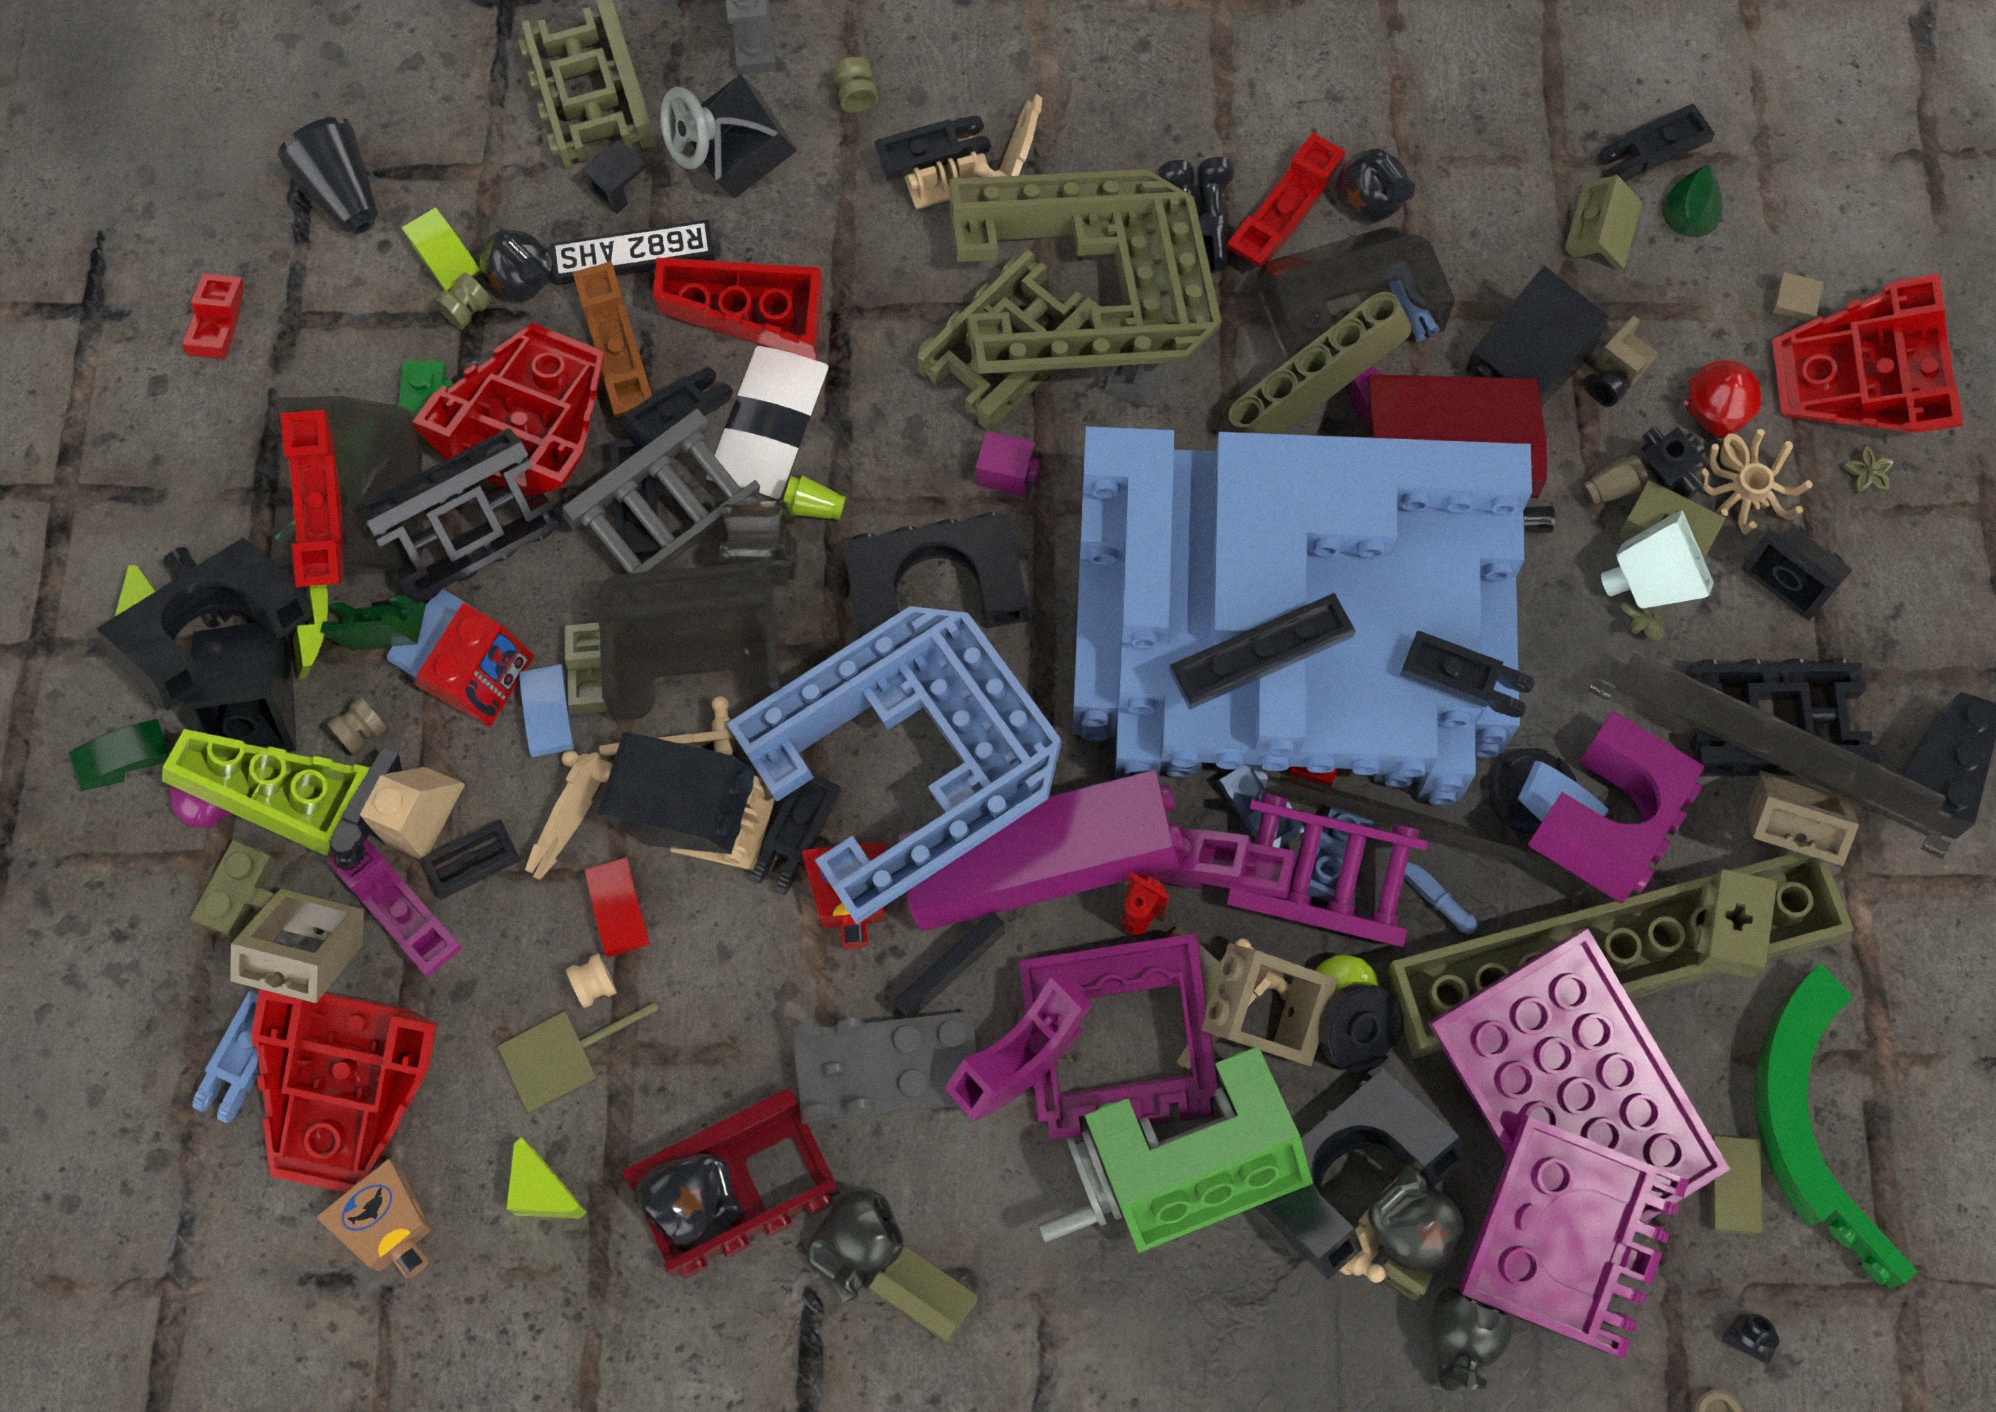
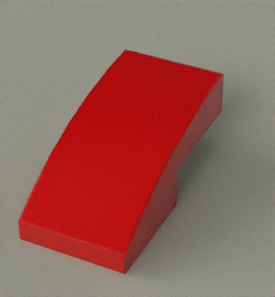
(215, 316)
(617, 907)

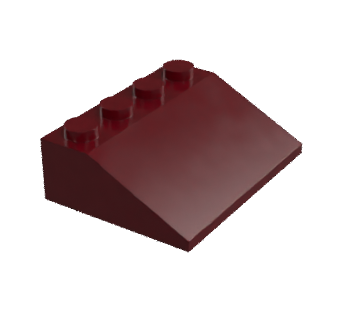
(1460, 411)

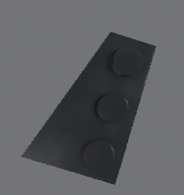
(1956, 758)

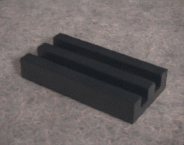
(478, 873)

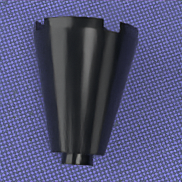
(332, 172)

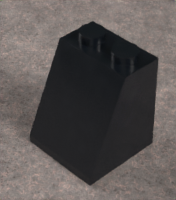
(1540, 336)
(245, 686)
(676, 794)

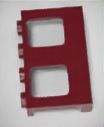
(737, 1141)

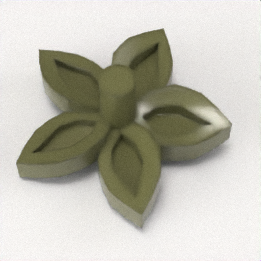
(1870, 472)
(1645, 620)

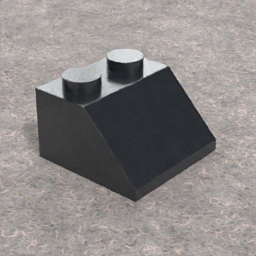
(1796, 568)

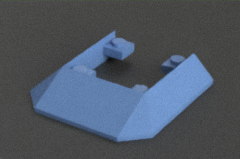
(975, 701)

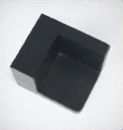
(611, 172)

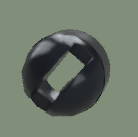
(1600, 390)

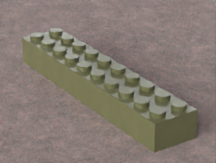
(1643, 940)

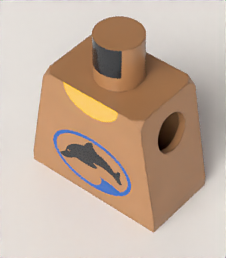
(381, 1221)

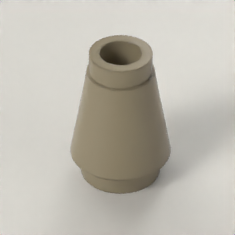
(1617, 480)

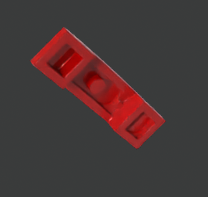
(1289, 201)
(315, 498)

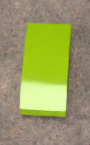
(440, 248)
(308, 638)

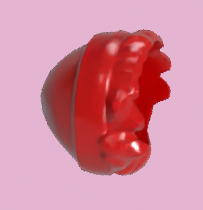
(1723, 397)

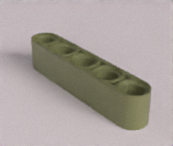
(1323, 367)

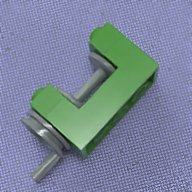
(1195, 1175)

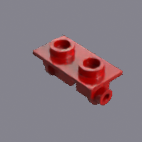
(1143, 902)

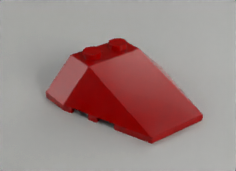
(1873, 362)
(537, 388)
(335, 1082)

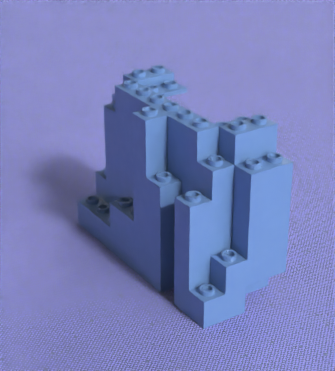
(1232, 537)

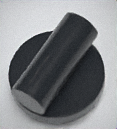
(1753, 1336)

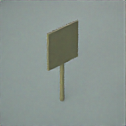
(552, 1059)

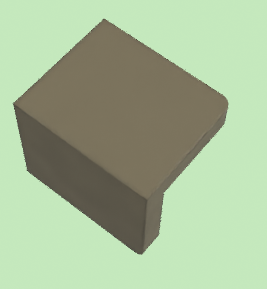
(1627, 354)

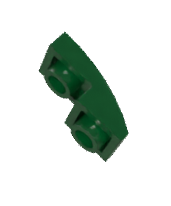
(111, 755)

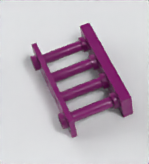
(1339, 912)

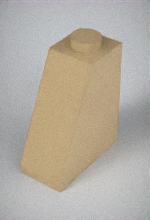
(411, 808)

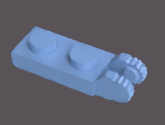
(232, 1062)

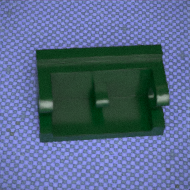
(376, 625)

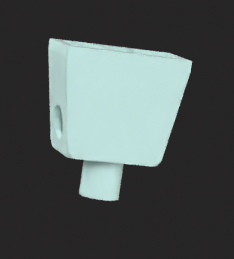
(1660, 565)

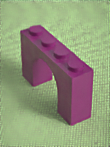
(1614, 853)

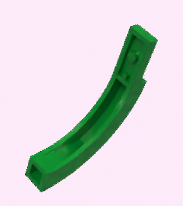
(1788, 1133)

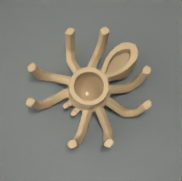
(1750, 481)

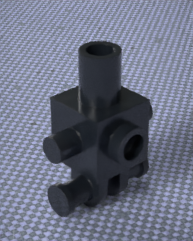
(1674, 460)

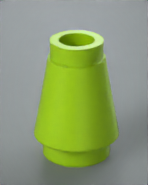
(813, 499)

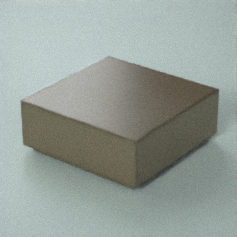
(1797, 297)

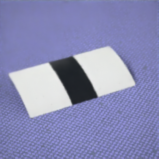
(770, 418)

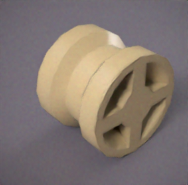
(591, 980)

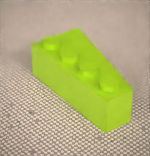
(266, 786)

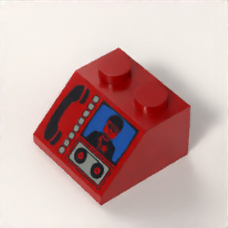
(474, 665)

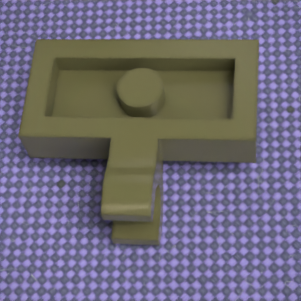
(234, 890)

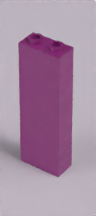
(1056, 851)

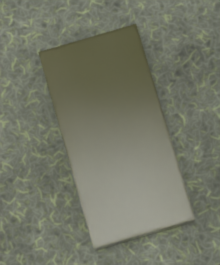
(1737, 1193)

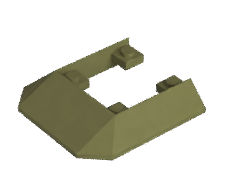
(1124, 213)

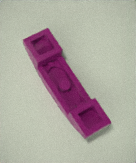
(400, 911)

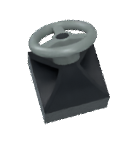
(730, 134)

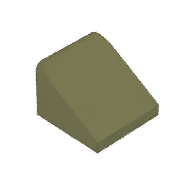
(1405, 1280)

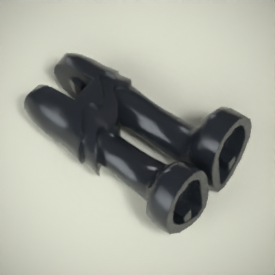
(1212, 178)

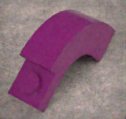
(1024, 1054)

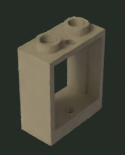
(1787, 808)
(305, 973)
(1300, 1020)

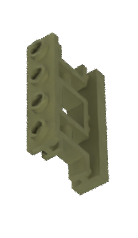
(616, 74)
(936, 354)

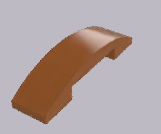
(613, 334)

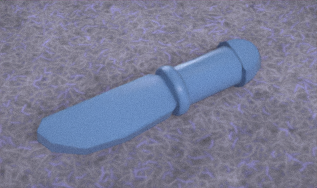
(1442, 901)

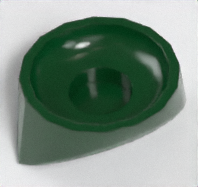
(1694, 204)

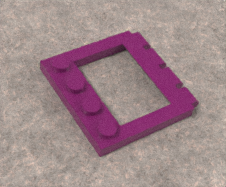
(1122, 971)

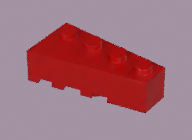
(745, 300)

